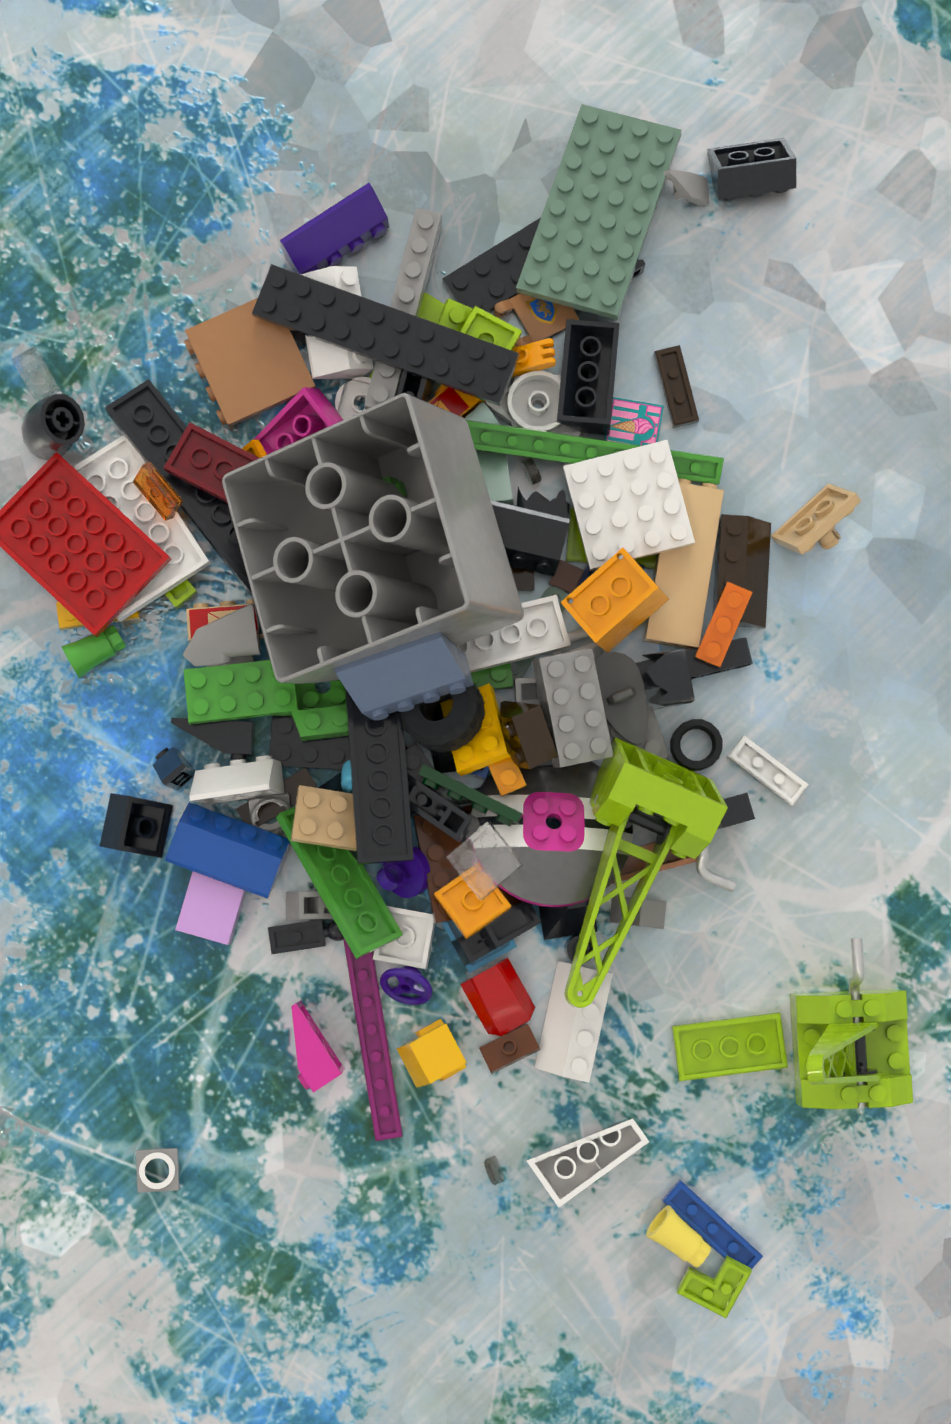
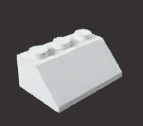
(237, 781)

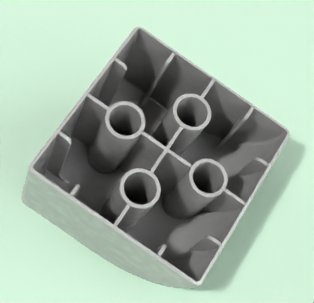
(355, 564)

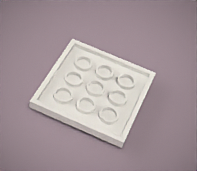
(628, 503)

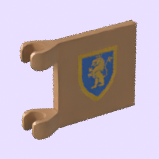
(538, 317)

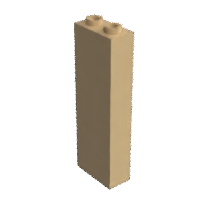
(686, 572)

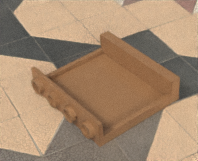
(247, 363)

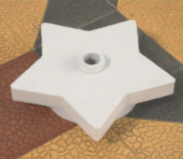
(526, 391)

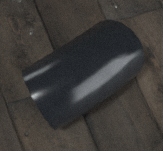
(52, 426)

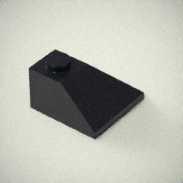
(563, 921)

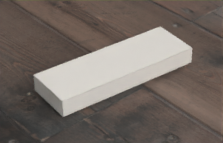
(767, 770)

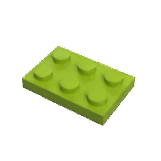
(491, 329)

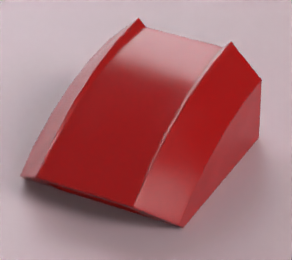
(499, 998)

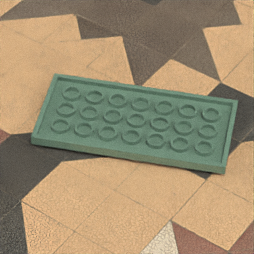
(599, 211)

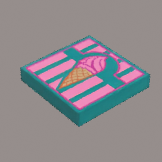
(635, 422)

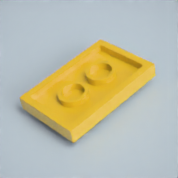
(488, 744)

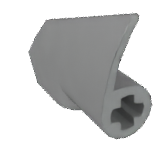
(225, 639)

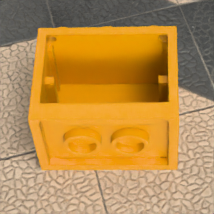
(614, 600)

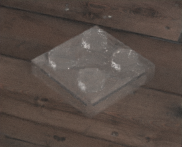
(485, 861)

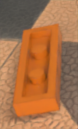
(723, 624)

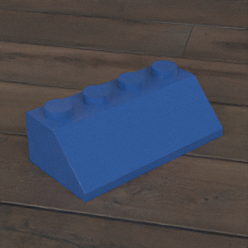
(228, 850)

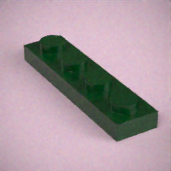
(480, 801)

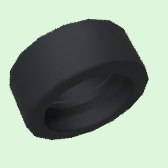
(711, 730)

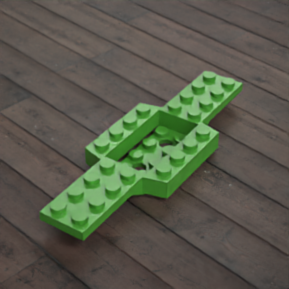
(253, 691)

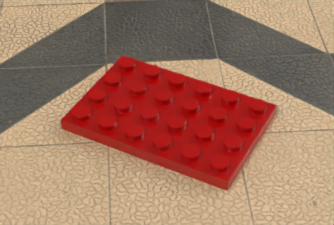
(78, 544)

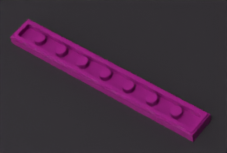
(374, 1045)

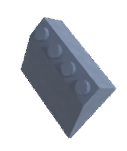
(406, 676)

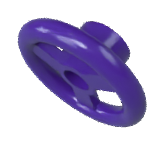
(409, 979)

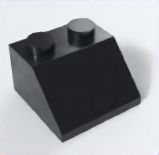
(136, 825)

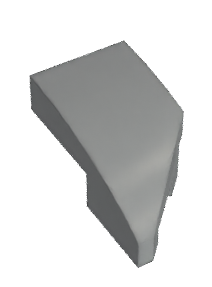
(689, 185)

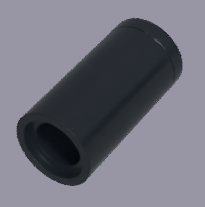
(569, 944)

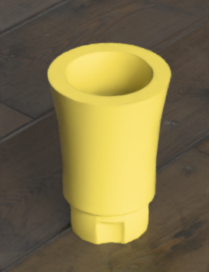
(678, 1237)

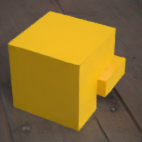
(432, 1055)

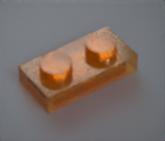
(157, 491)

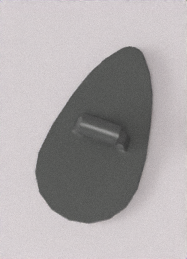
(623, 695)

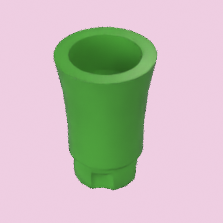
(93, 650)

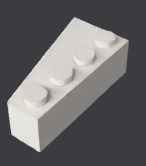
(584, 1161)

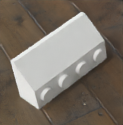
(326, 359)
(569, 1032)

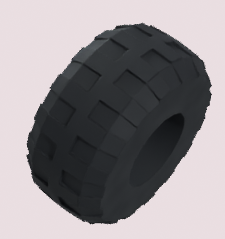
(452, 731)

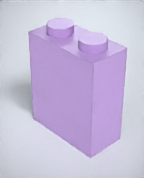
(211, 909)

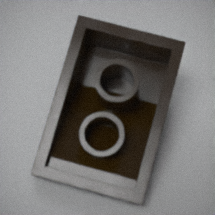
(527, 734)

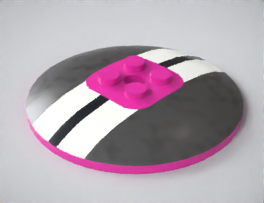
(559, 861)

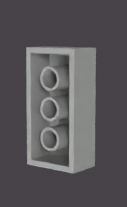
(573, 707)

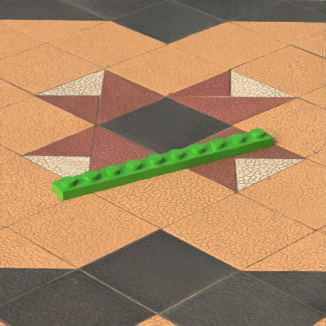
(577, 449)

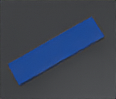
(710, 1225)

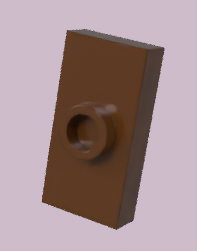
(509, 1048)

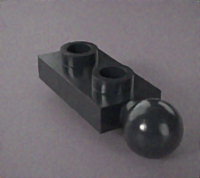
(302, 936)

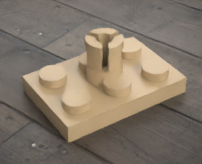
(817, 520)

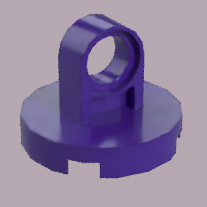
(405, 878)

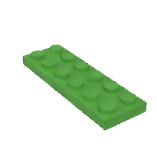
(346, 893)

